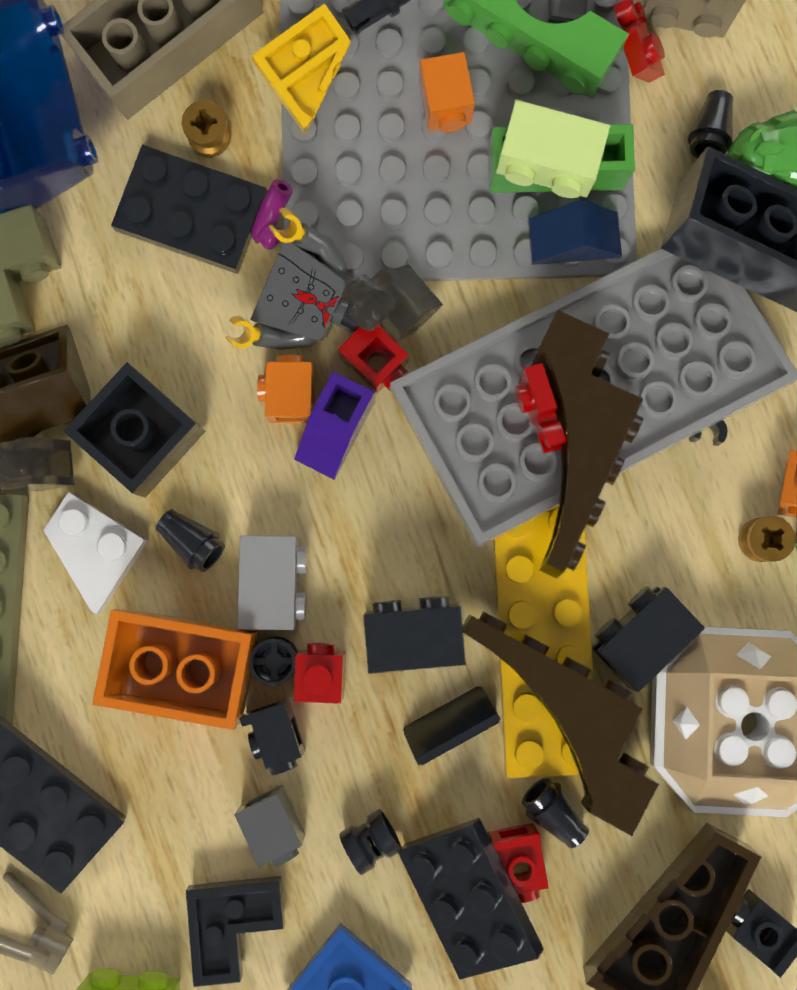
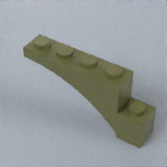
(25, 256)

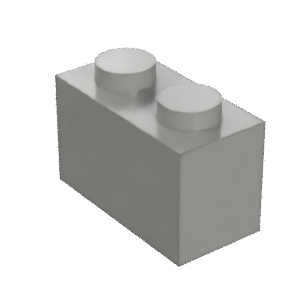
(270, 582)

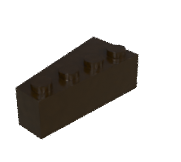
(679, 920)

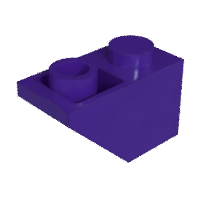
(334, 425)

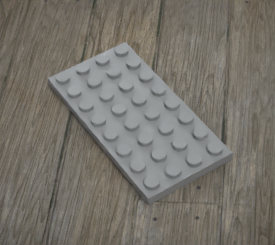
(674, 339)

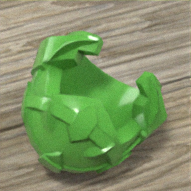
(770, 147)

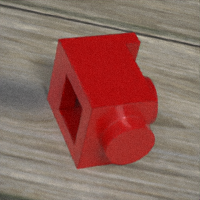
(366, 344)
(522, 845)

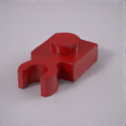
(642, 47)
(537, 399)

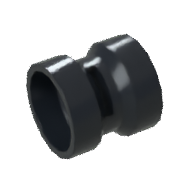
(267, 663)
(370, 842)

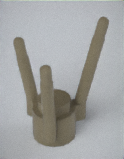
(44, 947)

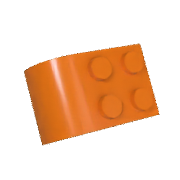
(175, 668)

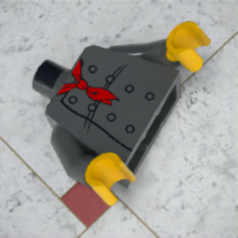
(301, 293)

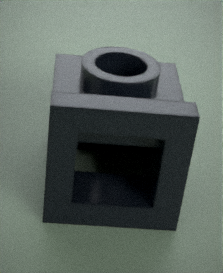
(274, 736)
(776, 943)

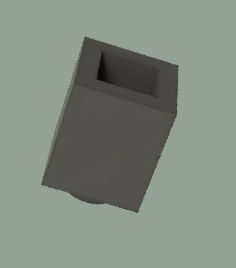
(271, 827)

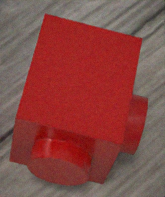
(319, 674)

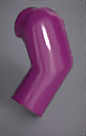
(269, 214)

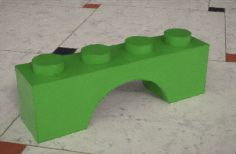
(573, 51)

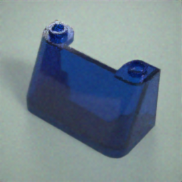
(39, 116)

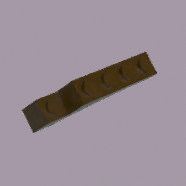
(595, 425)
(590, 718)

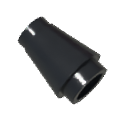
(713, 125)
(192, 541)
(553, 811)

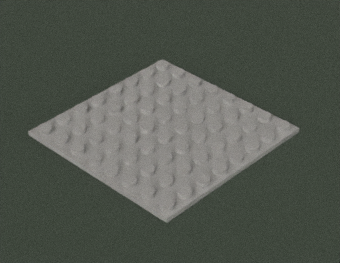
(422, 196)

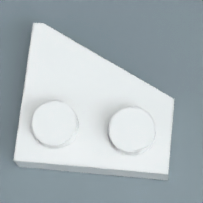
(93, 549)

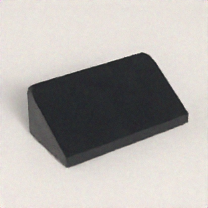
(450, 725)

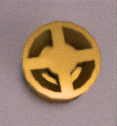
(216, 134)
(756, 539)

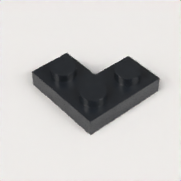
(217, 918)

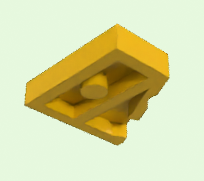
(304, 63)

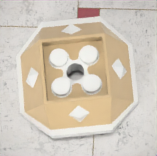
(700, 714)

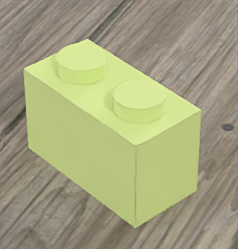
(552, 150)

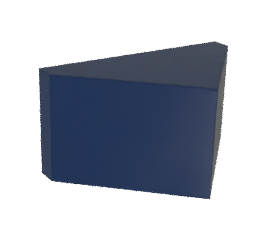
(574, 234)

